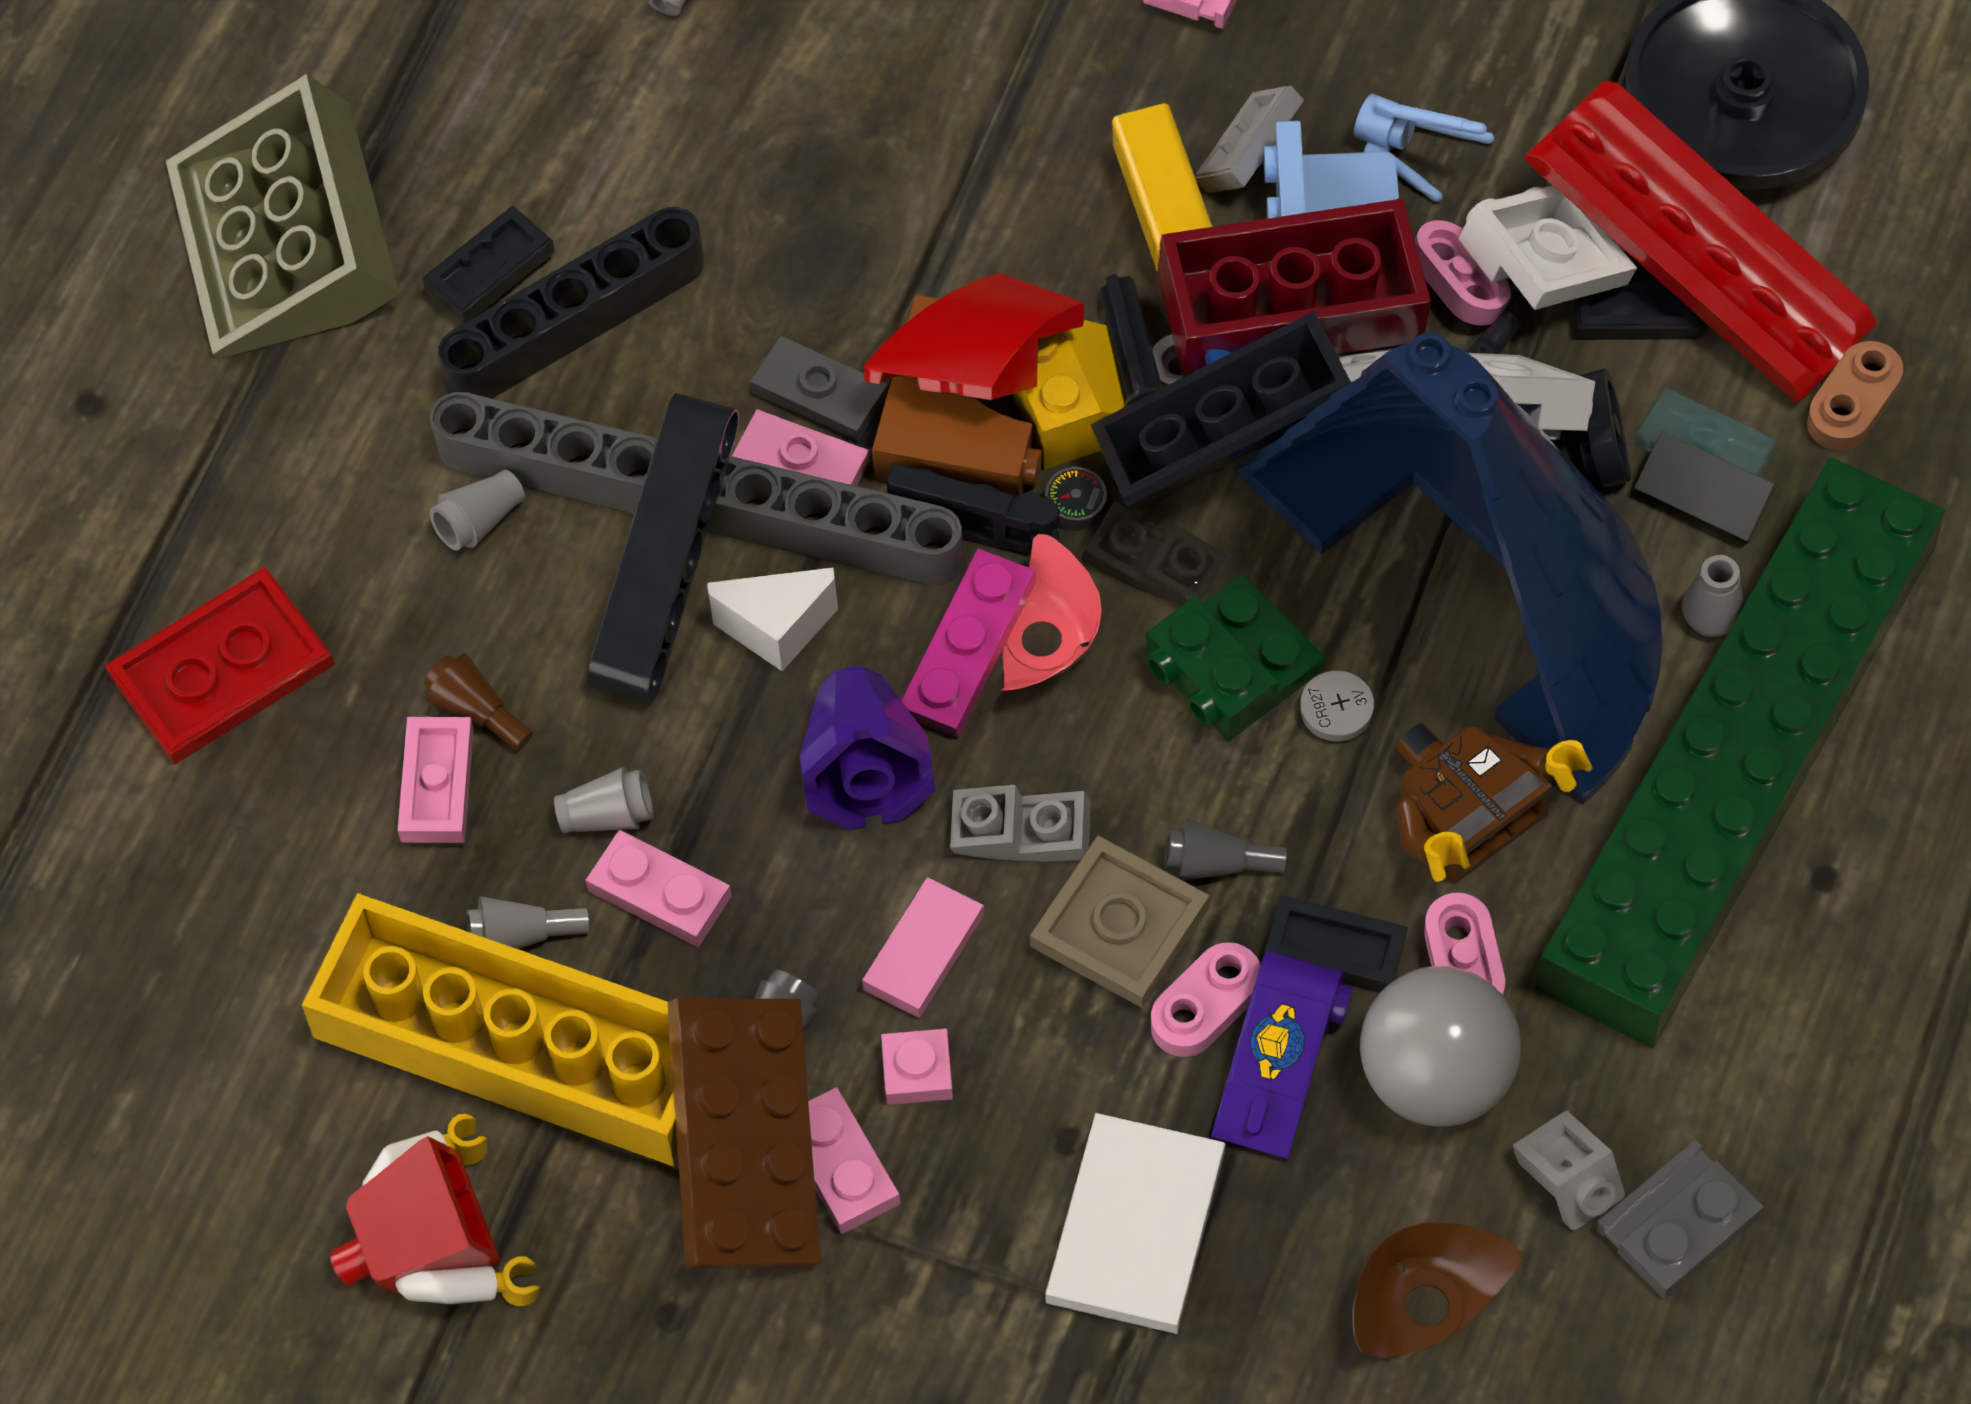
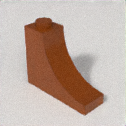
(953, 436)

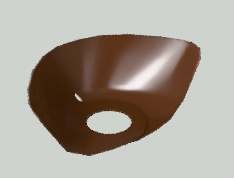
(1452, 1257)

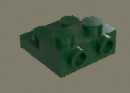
(1231, 656)

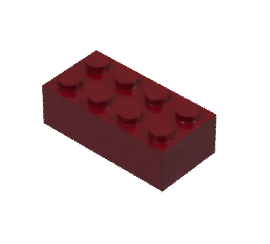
(1258, 275)

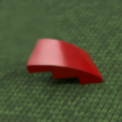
(977, 338)

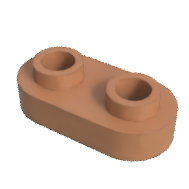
(1858, 391)

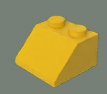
(1074, 389)

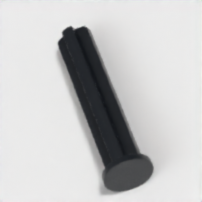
(1130, 338)

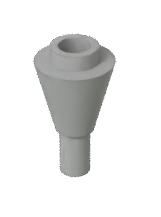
(523, 924)

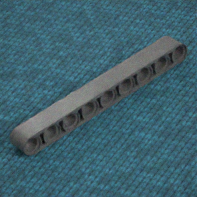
(775, 523)

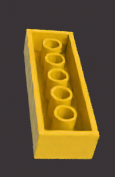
(499, 1026)

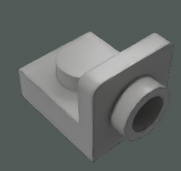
(1572, 1168)

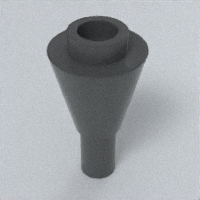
(1206, 852)

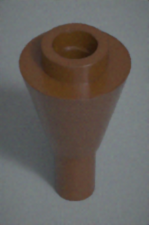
(464, 692)

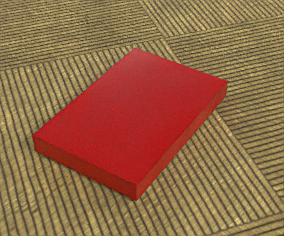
(219, 665)

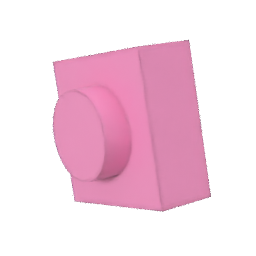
(916, 1066)

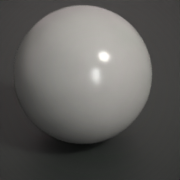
(1440, 1046)

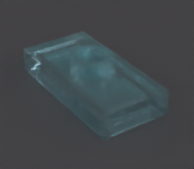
(1707, 431)

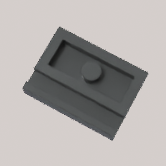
(1680, 1219)

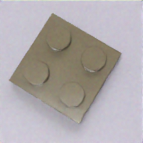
(1119, 921)

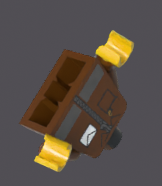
(1475, 795)

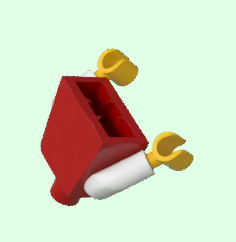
(425, 1227)

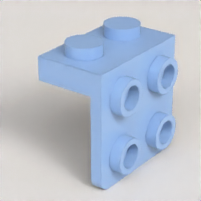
(1323, 180)

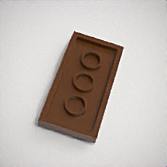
(743, 1133)

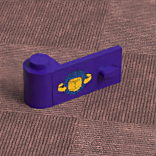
(1279, 1051)

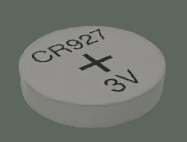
(1337, 706)

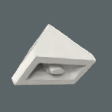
(774, 612)

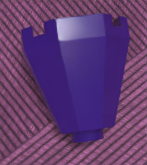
(863, 752)

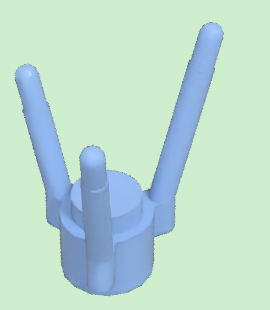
(1391, 125)

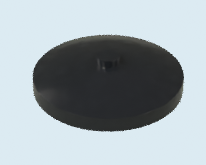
(1752, 84)

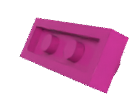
(968, 642)

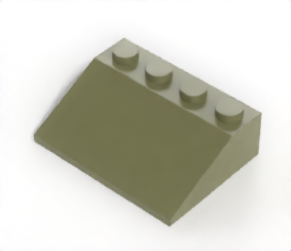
(282, 222)

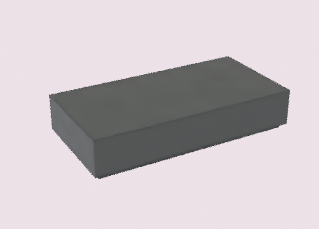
(1706, 486)

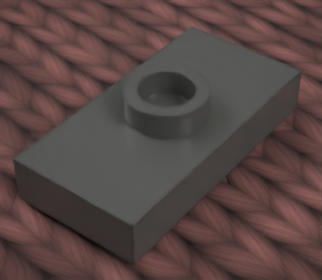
(818, 388)

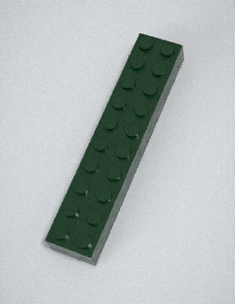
(1739, 753)

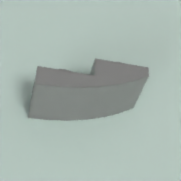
(1016, 827)

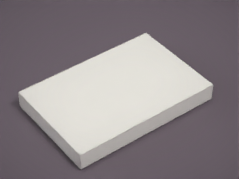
(1135, 1223)

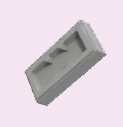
(1243, 143)

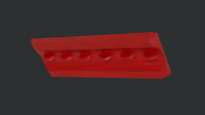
(1702, 239)

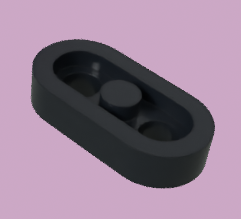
(1606, 450)

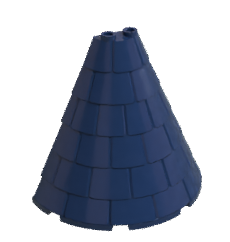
(1572, 561)

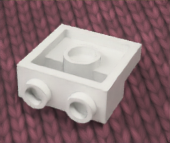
(1544, 247)
(1547, 394)

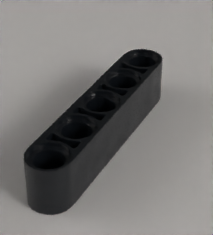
(583, 281)
(663, 548)

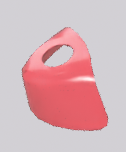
(1061, 597)

